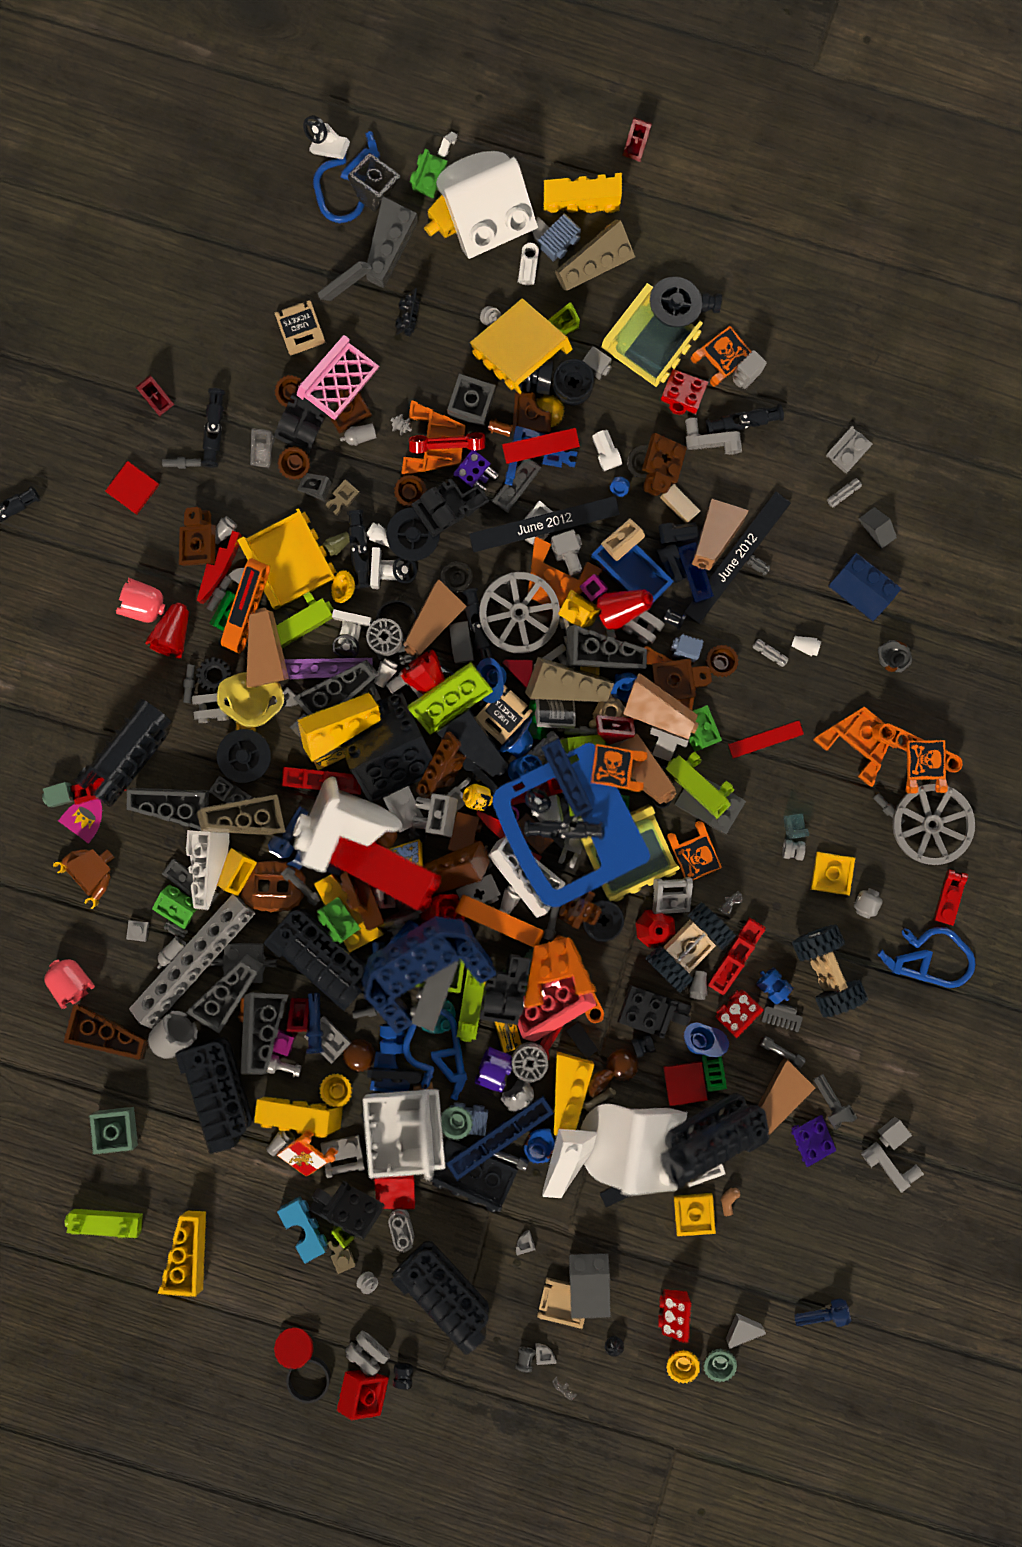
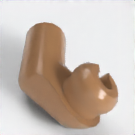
(727, 1200)

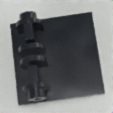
(408, 307)

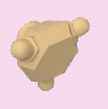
(611, 708)

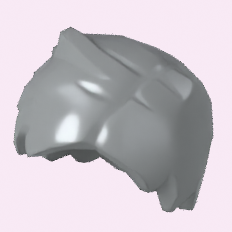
(519, 1096)

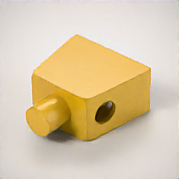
(440, 219)
(578, 609)

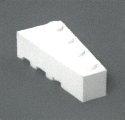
(508, 865)

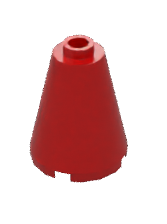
(622, 607)
(170, 632)

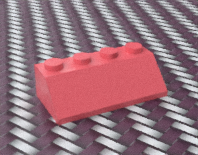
(558, 1008)

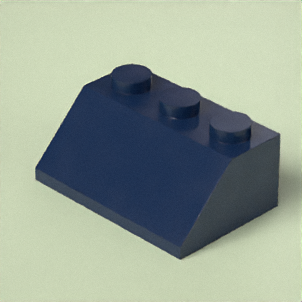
(864, 587)

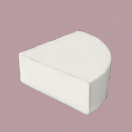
(447, 140)

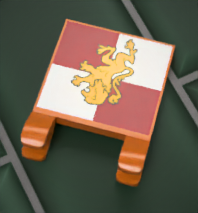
(304, 1156)

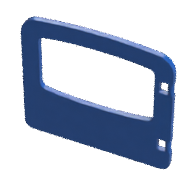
(618, 851)

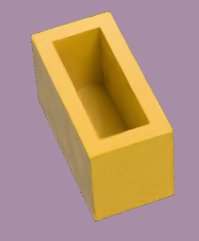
(235, 871)

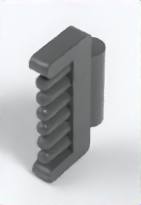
(782, 1012)

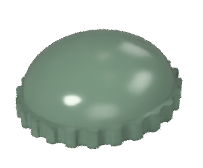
(456, 1122)
(720, 1365)

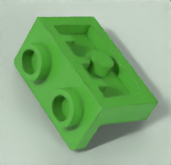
(426, 175)
(706, 732)
(175, 906)
(338, 920)

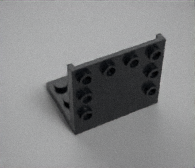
(389, 752)

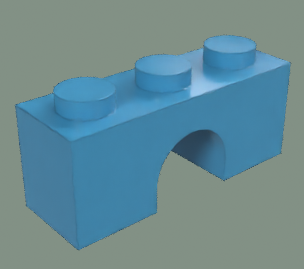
(297, 1213)

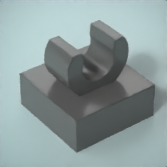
(370, 688)

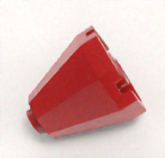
(423, 672)
(442, 906)
(647, 925)

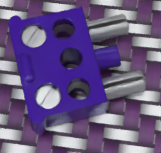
(471, 463)

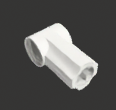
(528, 265)
(608, 455)

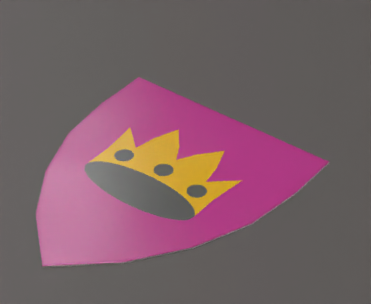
(83, 819)

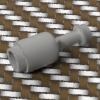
(276, 1064)

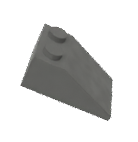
(724, 822)
(589, 1286)

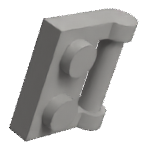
(672, 901)
(346, 1148)

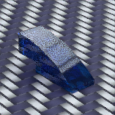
(696, 577)

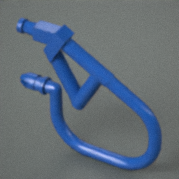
(336, 162)
(896, 964)
(459, 1077)

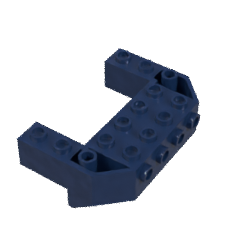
(418, 958)

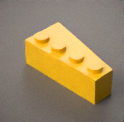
(298, 1116)

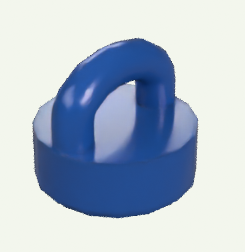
(619, 486)

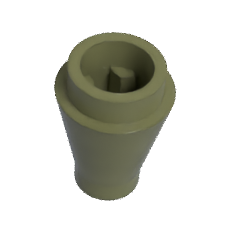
(336, 544)

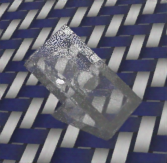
(261, 447)

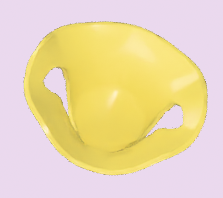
(249, 704)

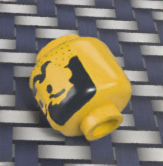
(477, 797)

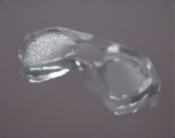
(735, 899)
(566, 1393)

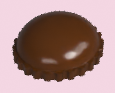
(285, 388)
(294, 463)
(409, 489)
(722, 660)
(359, 1055)
(623, 1064)
(599, 1082)

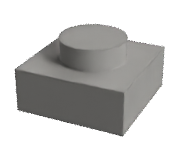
(137, 930)

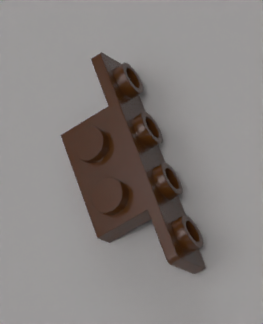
(442, 767)
(362, 900)

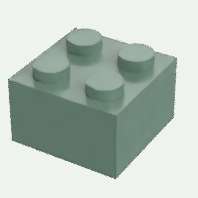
(113, 1130)

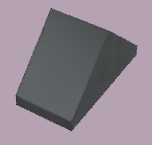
(315, 486)
(879, 527)

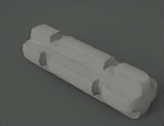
(844, 492)
(770, 652)
(551, 736)

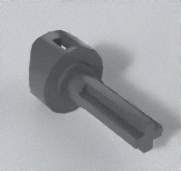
(840, 1113)

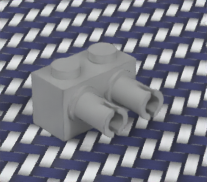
(567, 547)
(440, 817)

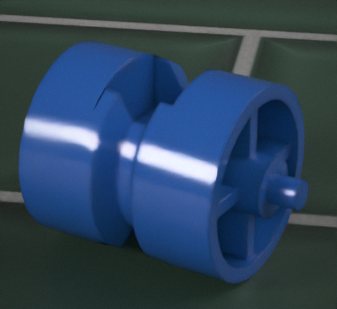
(523, 766)
(775, 986)
(392, 1042)

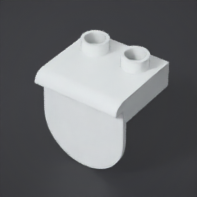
(486, 201)
(339, 815)
(403, 1133)
(631, 1147)

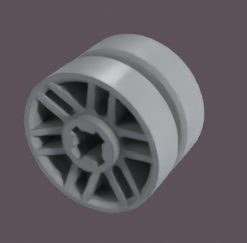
(376, 632)
(528, 1071)

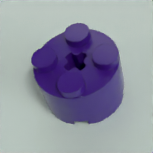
(493, 1069)

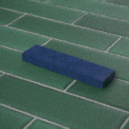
(566, 778)

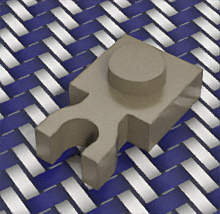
(344, 495)
(342, 1257)

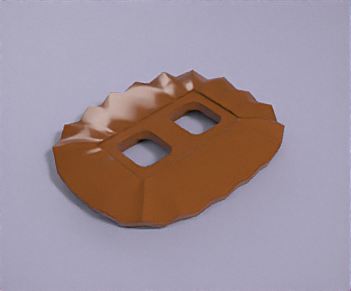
(271, 900)

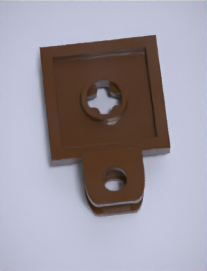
(661, 472)
(195, 531)
(687, 675)
(580, 910)

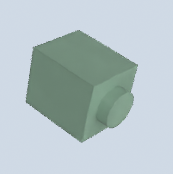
(58, 794)

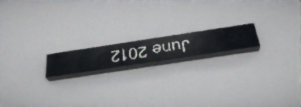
(544, 524)
(739, 555)

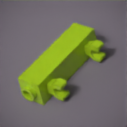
(305, 620)
(696, 785)
(470, 1008)
(104, 1223)

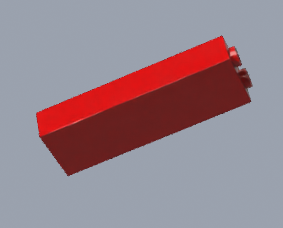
(387, 871)

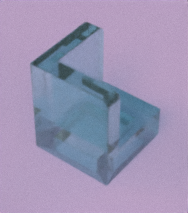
(795, 826)

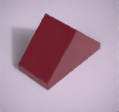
(637, 139)
(154, 395)
(520, 670)
(614, 728)
(298, 1015)

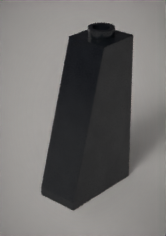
(476, 743)

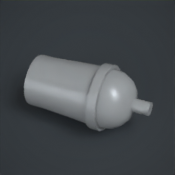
(359, 434)
(170, 952)

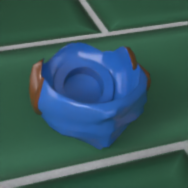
(539, 1145)

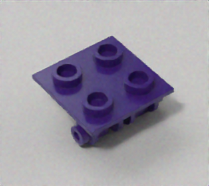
(813, 1140)

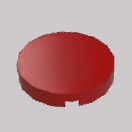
(293, 1348)

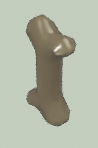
(589, 1105)

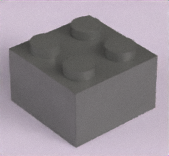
(471, 400)

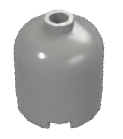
(172, 1035)

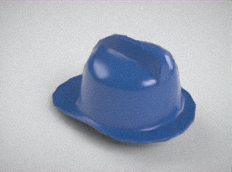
(495, 676)
(623, 686)
(520, 741)
(706, 1040)

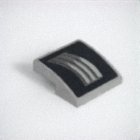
(555, 713)

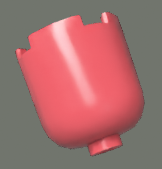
(141, 602)
(67, 982)

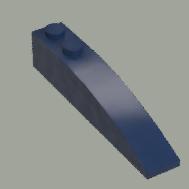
(500, 1137)

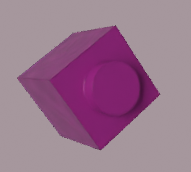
(594, 587)
(284, 1042)

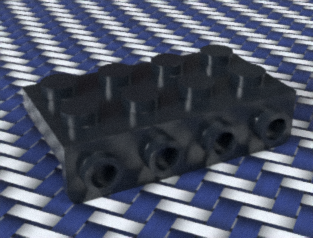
(483, 1185)

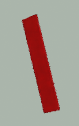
(766, 739)

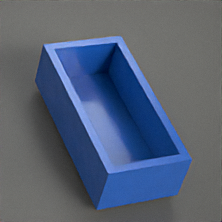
(634, 571)

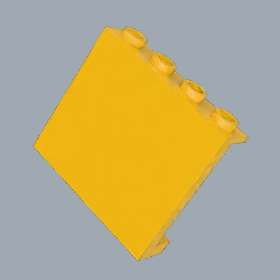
(518, 344)
(293, 558)

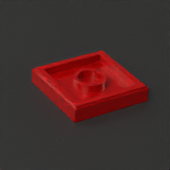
(132, 487)
(685, 1083)
(396, 1191)

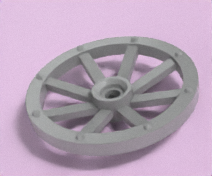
(554, 605)
(938, 822)

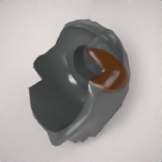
(894, 656)

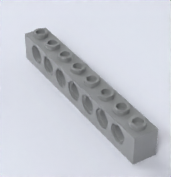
(191, 961)

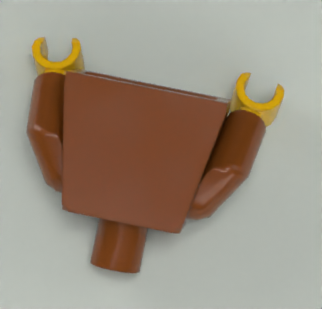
(88, 871)

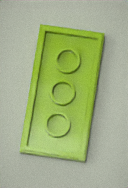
(450, 698)

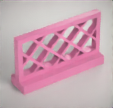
(323, 371)

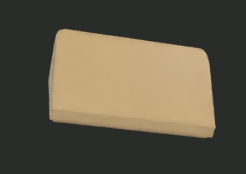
(680, 504)
(623, 539)

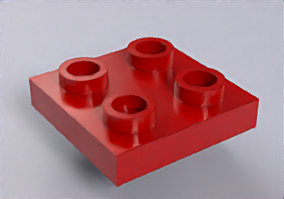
(683, 392)

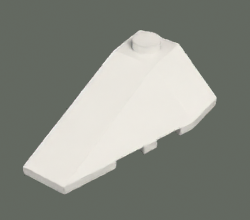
(207, 859)
(568, 1157)

